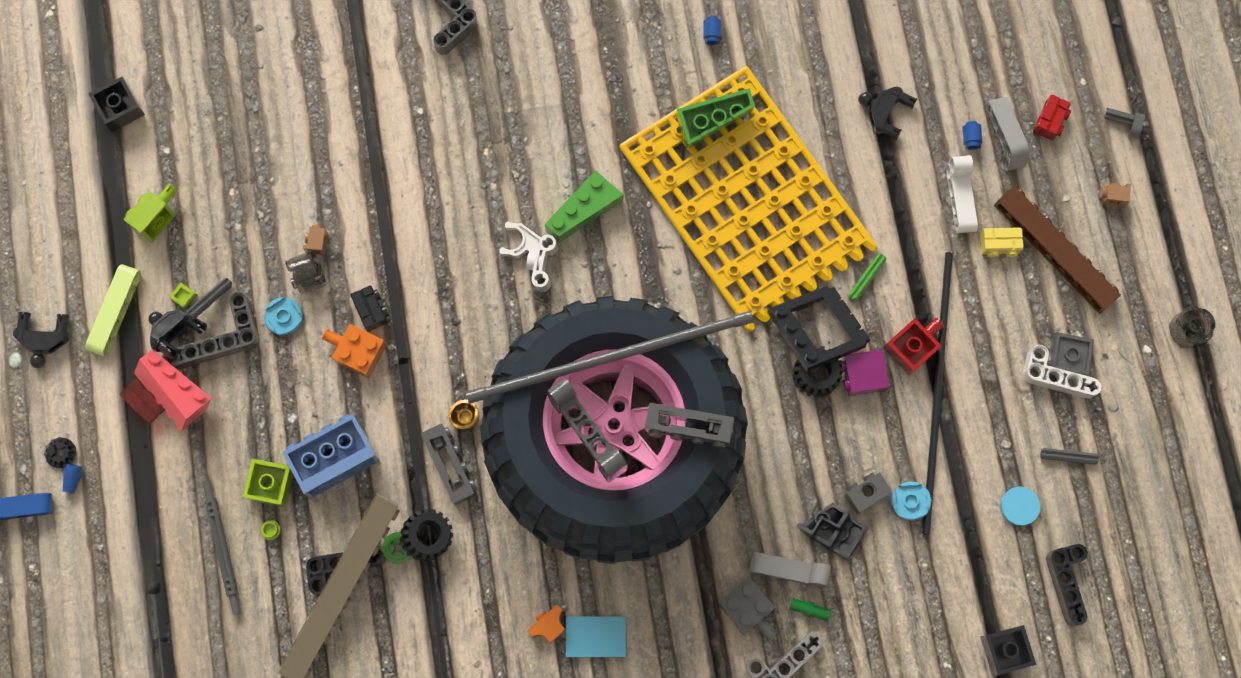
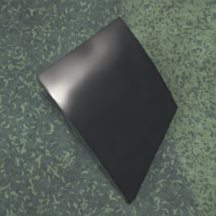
(835, 530)

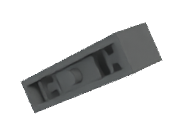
(435, 435)
(697, 436)

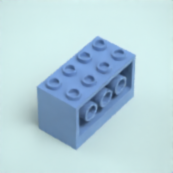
(337, 467)

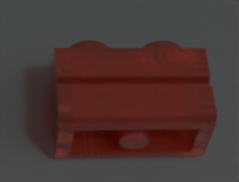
(142, 401)

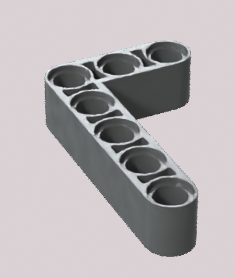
(458, 22)
(220, 341)

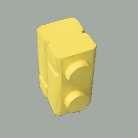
(1001, 241)

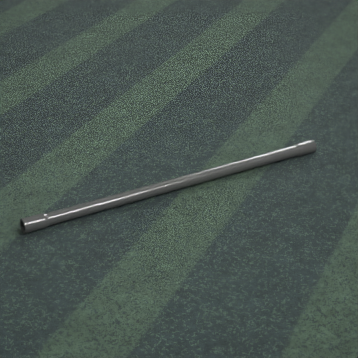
(485, 392)

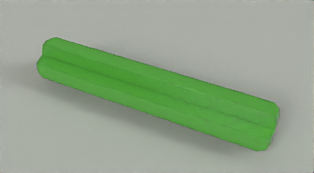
(867, 277)

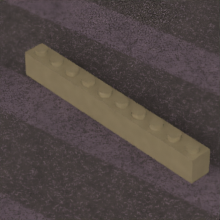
(338, 588)

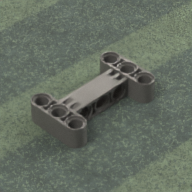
(564, 399)

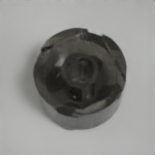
(306, 272)
(1184, 334)

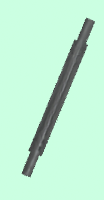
(221, 547)

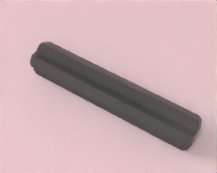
(209, 298)
(1069, 456)

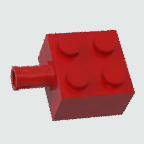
(914, 344)

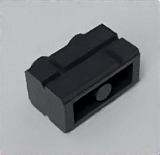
(369, 308)

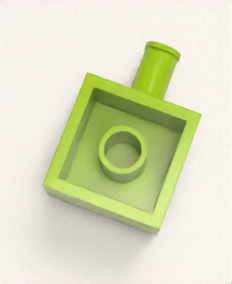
(151, 213)

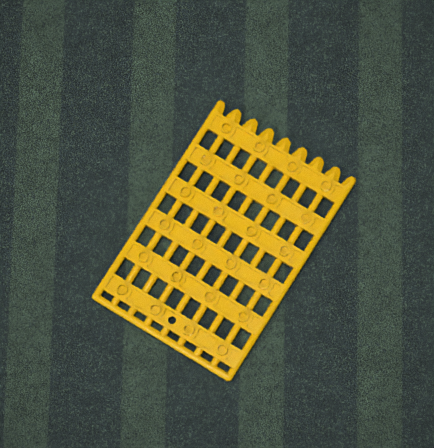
(727, 231)

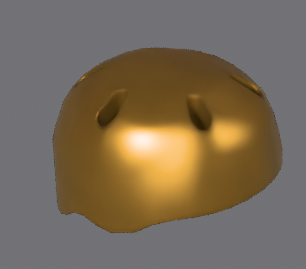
(466, 418)

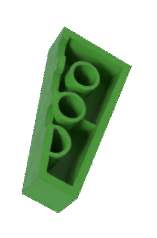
(712, 115)
(586, 204)

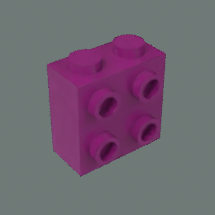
(865, 372)

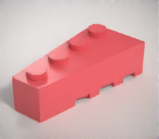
(172, 389)

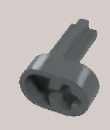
(1136, 121)

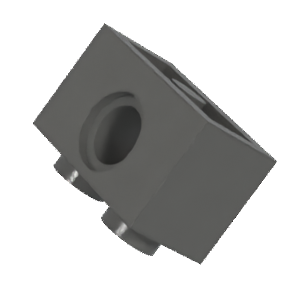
(878, 487)

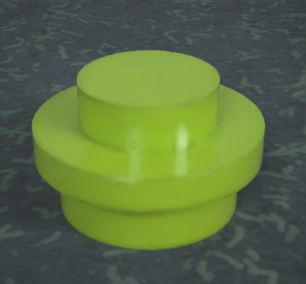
(270, 530)

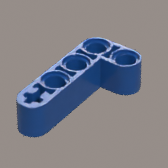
(25, 506)

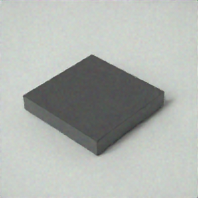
(1072, 353)

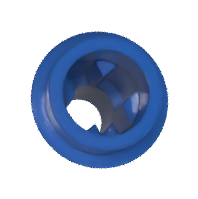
(71, 477)

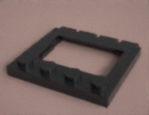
(798, 339)

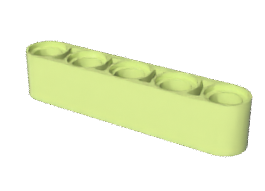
(113, 310)

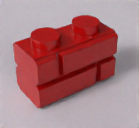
(1051, 117)

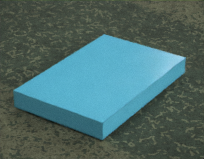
(595, 636)

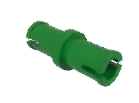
(810, 609)

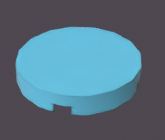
(283, 316)
(911, 501)
(1020, 506)

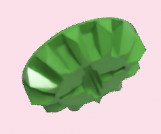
(388, 549)

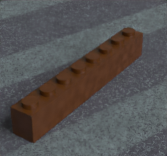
(1057, 249)

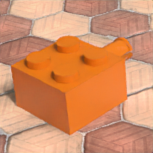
(356, 349)

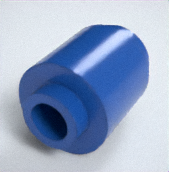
(712, 30)
(972, 135)

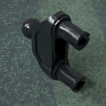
(882, 106)
(168, 327)
(41, 341)

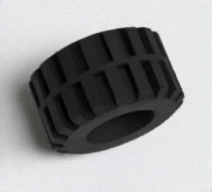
(814, 387)
(410, 539)

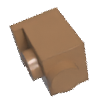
(1115, 194)
(316, 240)

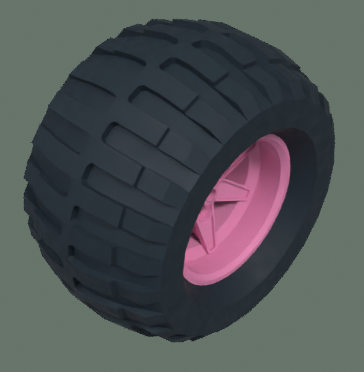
(580, 509)

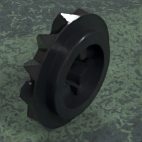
(68, 454)

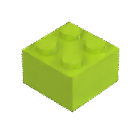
(268, 483)

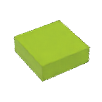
(183, 296)

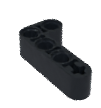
(326, 568)
(1071, 585)

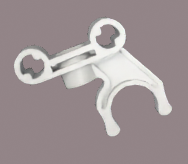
(537, 255)

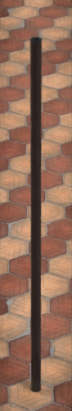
(938, 388)

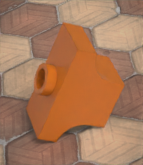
(548, 625)

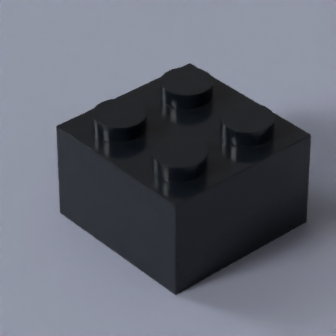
(116, 104)
(1008, 650)

